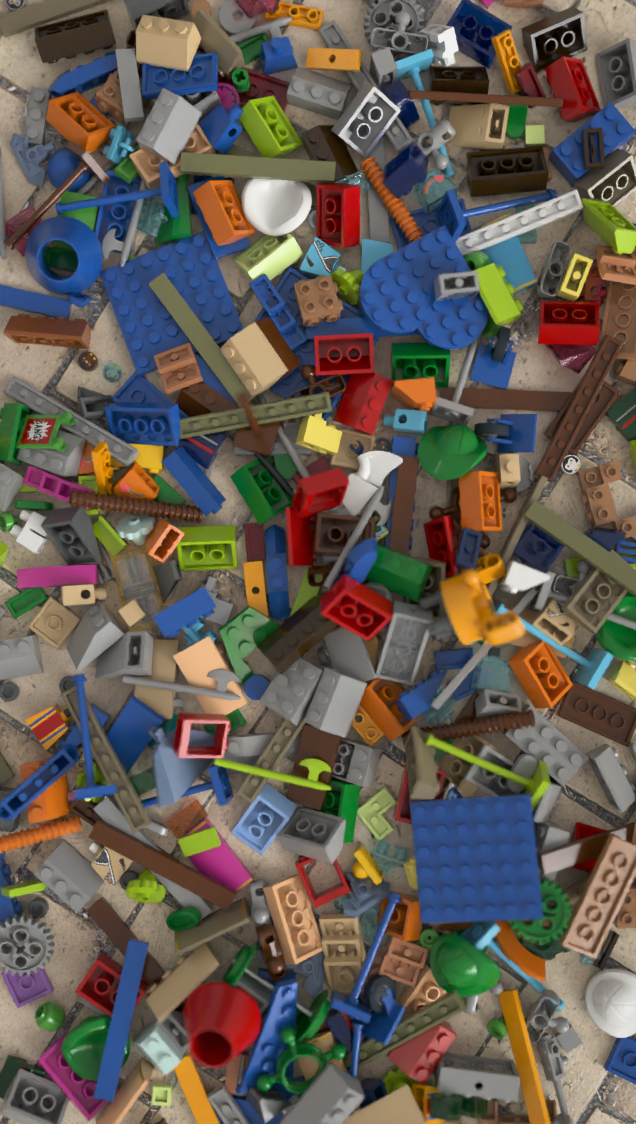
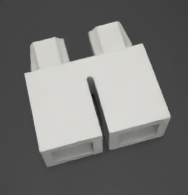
(442, 42)
(26, 535)

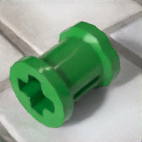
(240, 80)

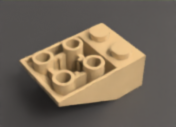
(478, 126)

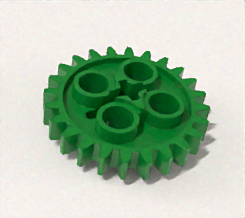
(534, 928)

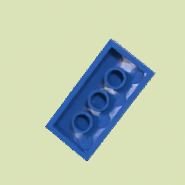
(119, 214)
(144, 422)

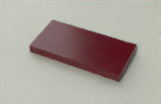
(261, 86)

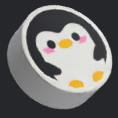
(570, 464)

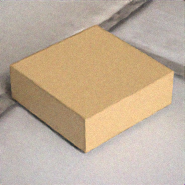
(132, 612)

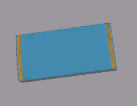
(512, 259)

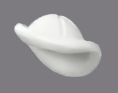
(275, 205)
(612, 1002)

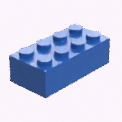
(568, 155)

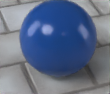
(61, 166)

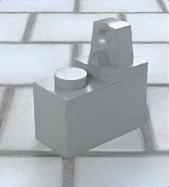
(223, 607)

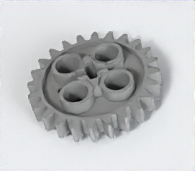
(385, 11)
(22, 945)

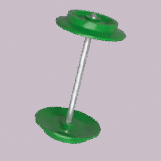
(314, 1015)

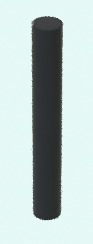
(275, 474)

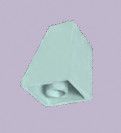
(158, 1048)

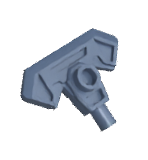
(31, 157)
(364, 896)
(314, 970)

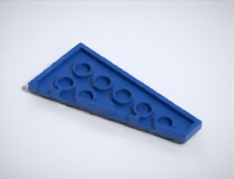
(268, 1043)

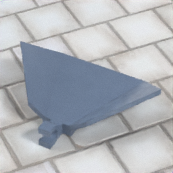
(176, 774)

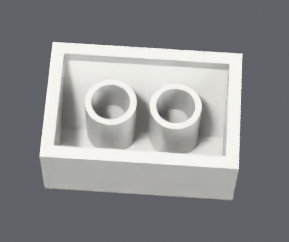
(520, 578)

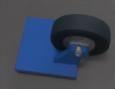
(495, 360)
(511, 432)
(381, 996)

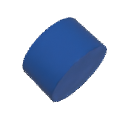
(256, 686)

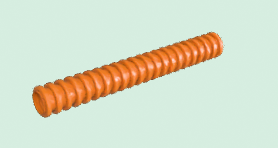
(392, 203)
(40, 833)

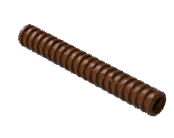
(135, 506)
(479, 726)

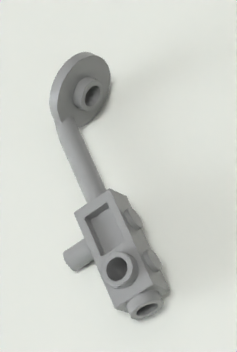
(554, 1071)

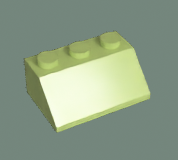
(269, 256)

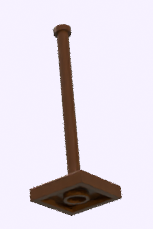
(86, 164)
(255, 437)

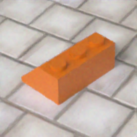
(79, 121)
(223, 211)
(415, 393)
(480, 501)
(540, 674)
(380, 704)
(52, 802)

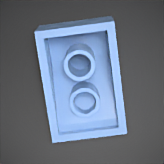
(264, 819)

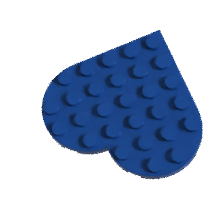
(401, 298)

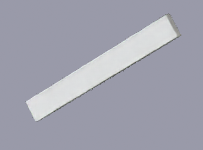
(520, 223)

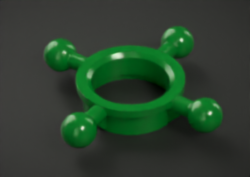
(295, 1051)

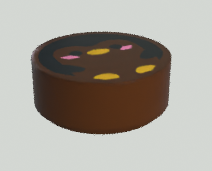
(88, 361)

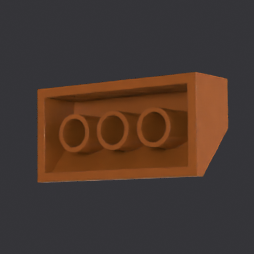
(49, 331)

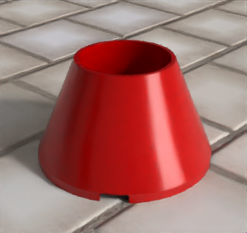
(223, 1010)

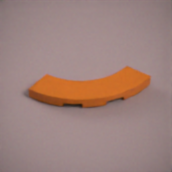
(514, 951)

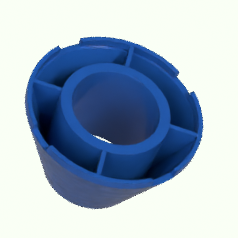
(80, 238)

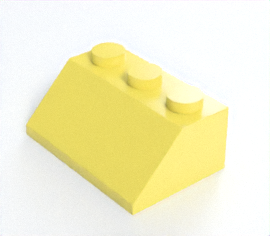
(624, 678)

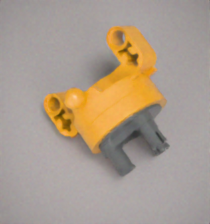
(470, 608)

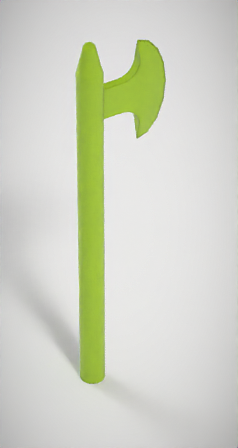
(314, 765)

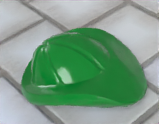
(450, 451)
(616, 638)
(462, 966)
(86, 1044)

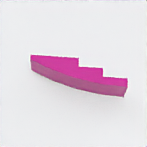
(52, 483)
(56, 576)

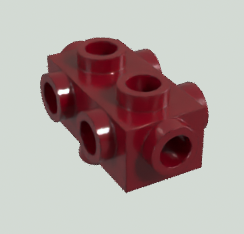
(595, 288)

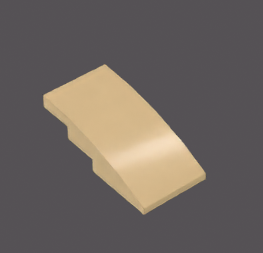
(163, 669)
(343, 951)
(393, 1108)

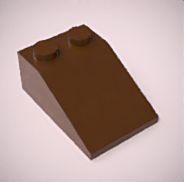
(333, 532)

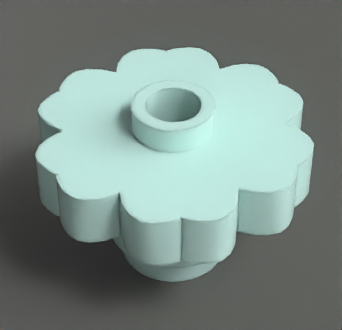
(135, 527)

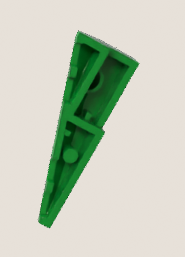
(180, 226)

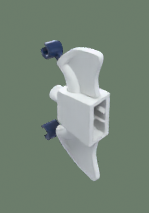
(363, 485)

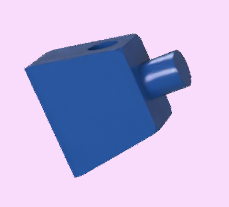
(277, 56)
(222, 127)

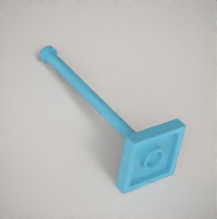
(412, 67)
(592, 666)
(481, 935)

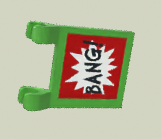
(41, 431)

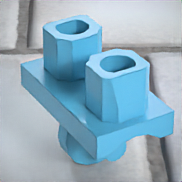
(120, 145)
(195, 634)

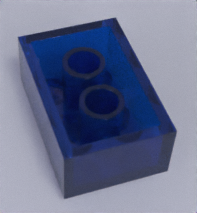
(474, 32)

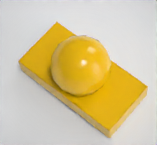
(366, 866)

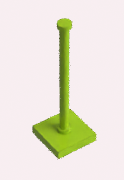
(534, 786)

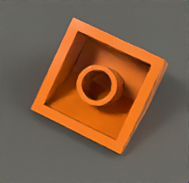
(405, 919)

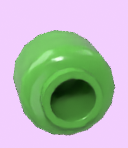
(477, 260)
(50, 1016)

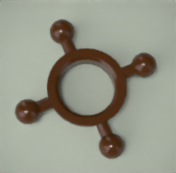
(508, 495)

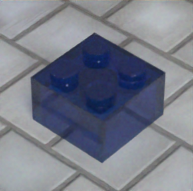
(406, 170)
(537, 549)

